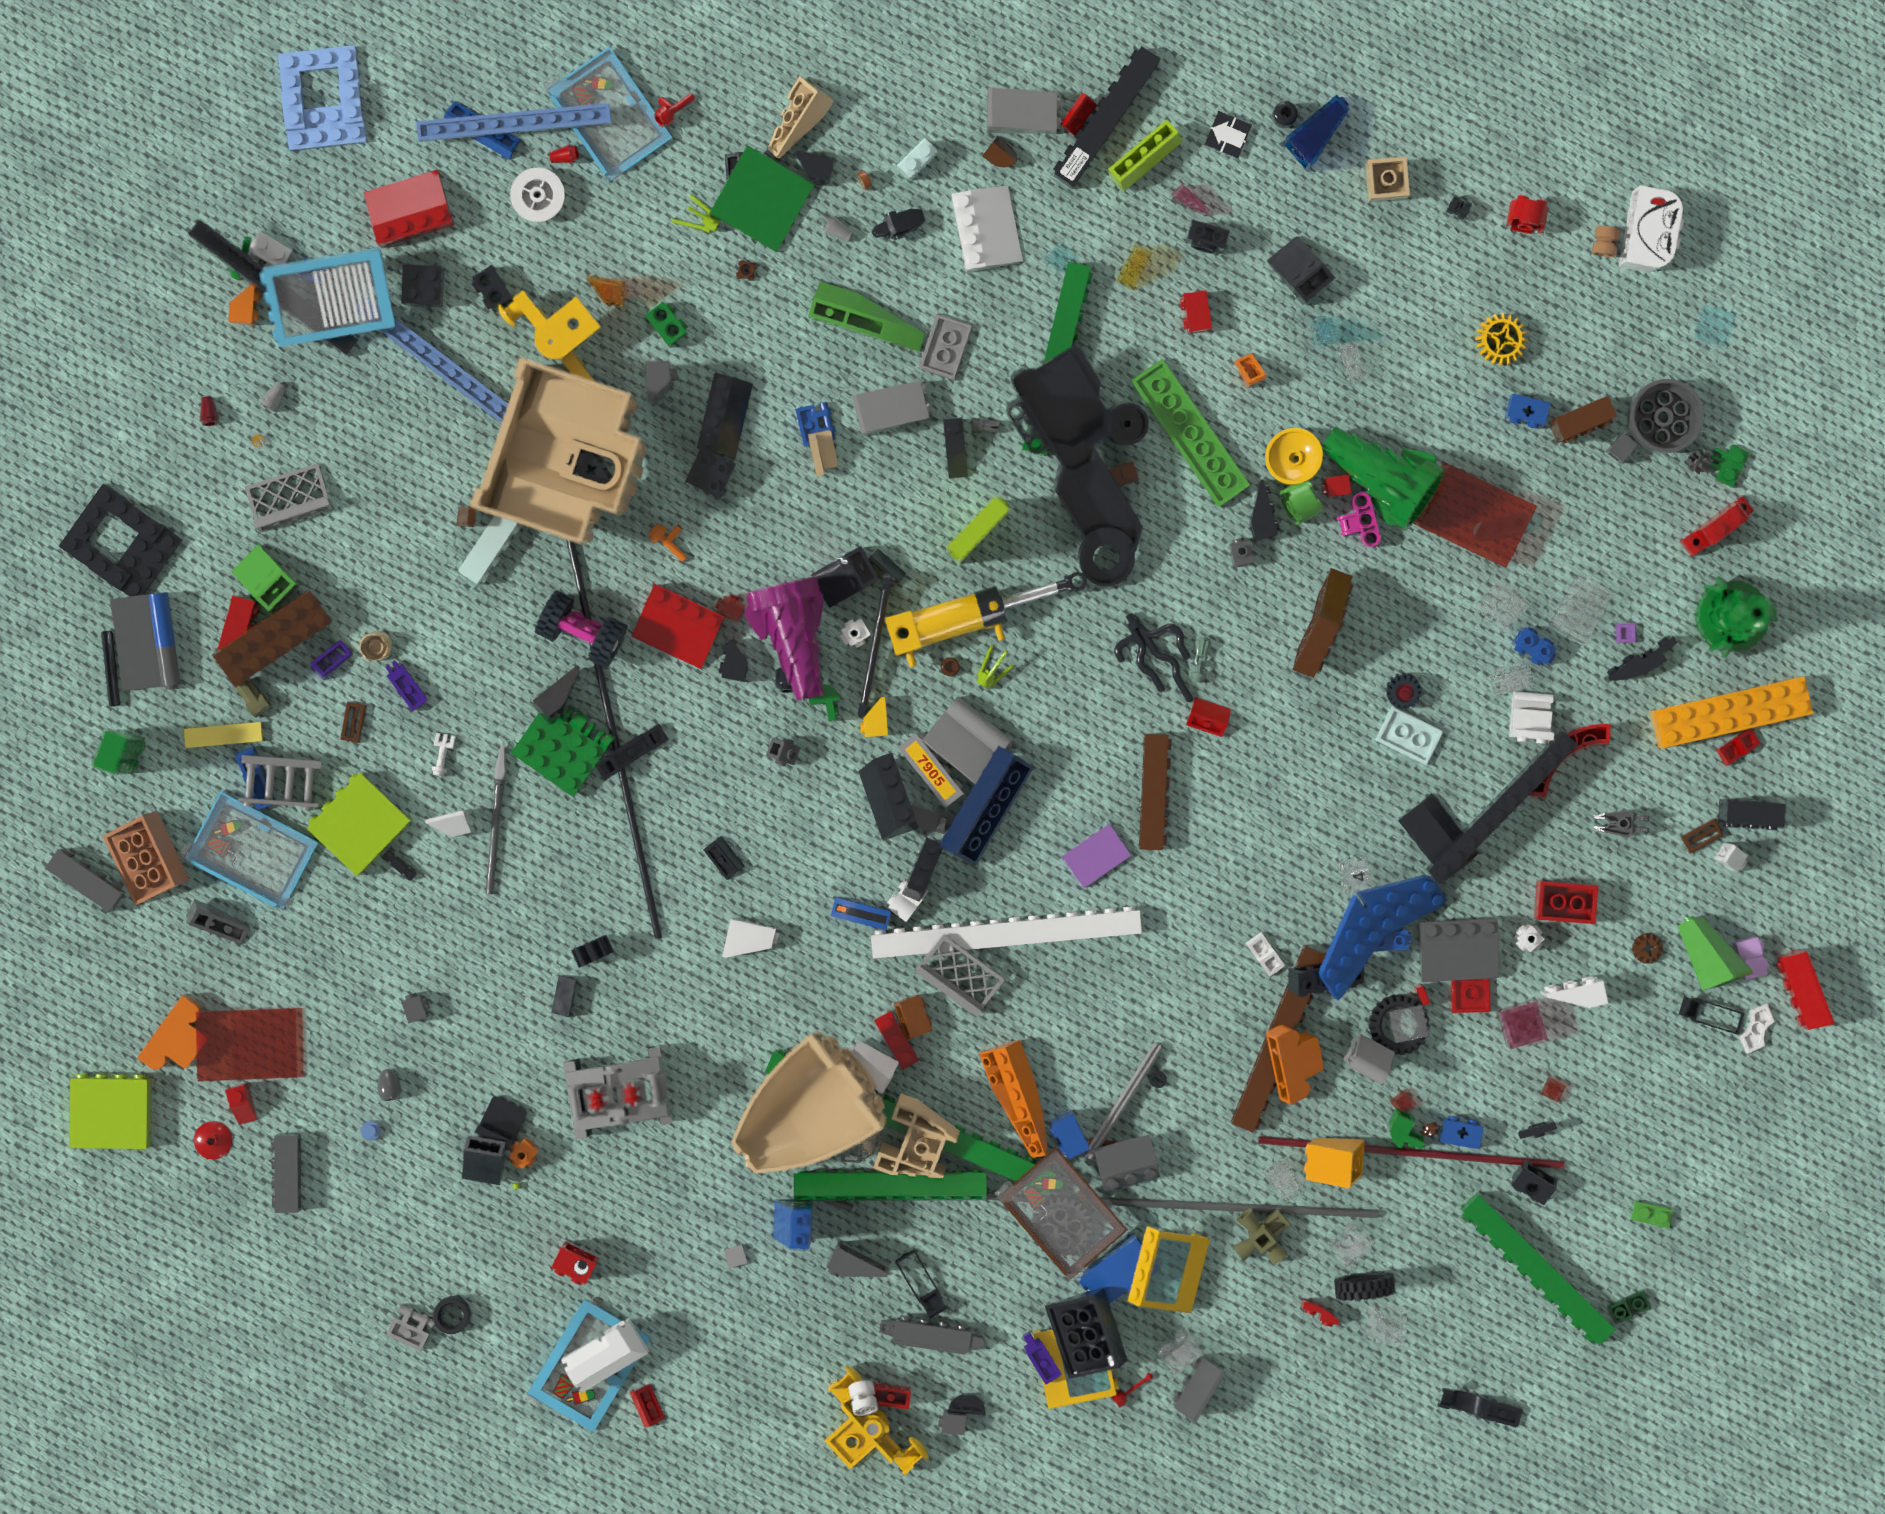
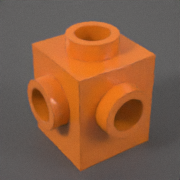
(528, 1149)

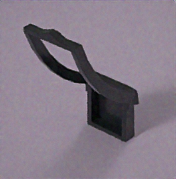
(1691, 1006)
(933, 1300)

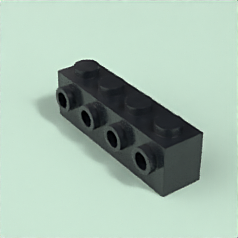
(1306, 980)

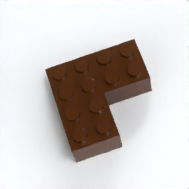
(1324, 624)

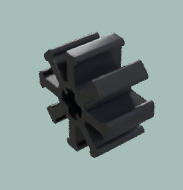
(592, 951)

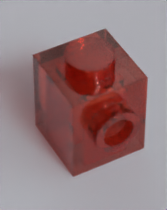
(730, 607)

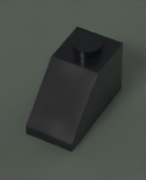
(817, 167)

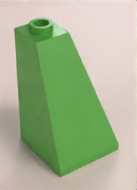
(1711, 955)

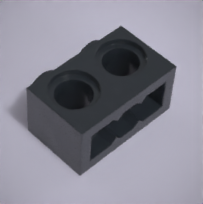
(495, 286)

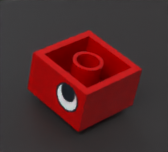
(574, 1263)

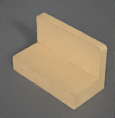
(823, 451)

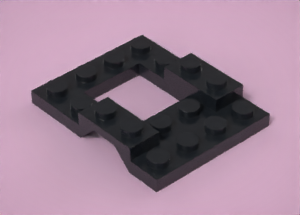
(141, 560)

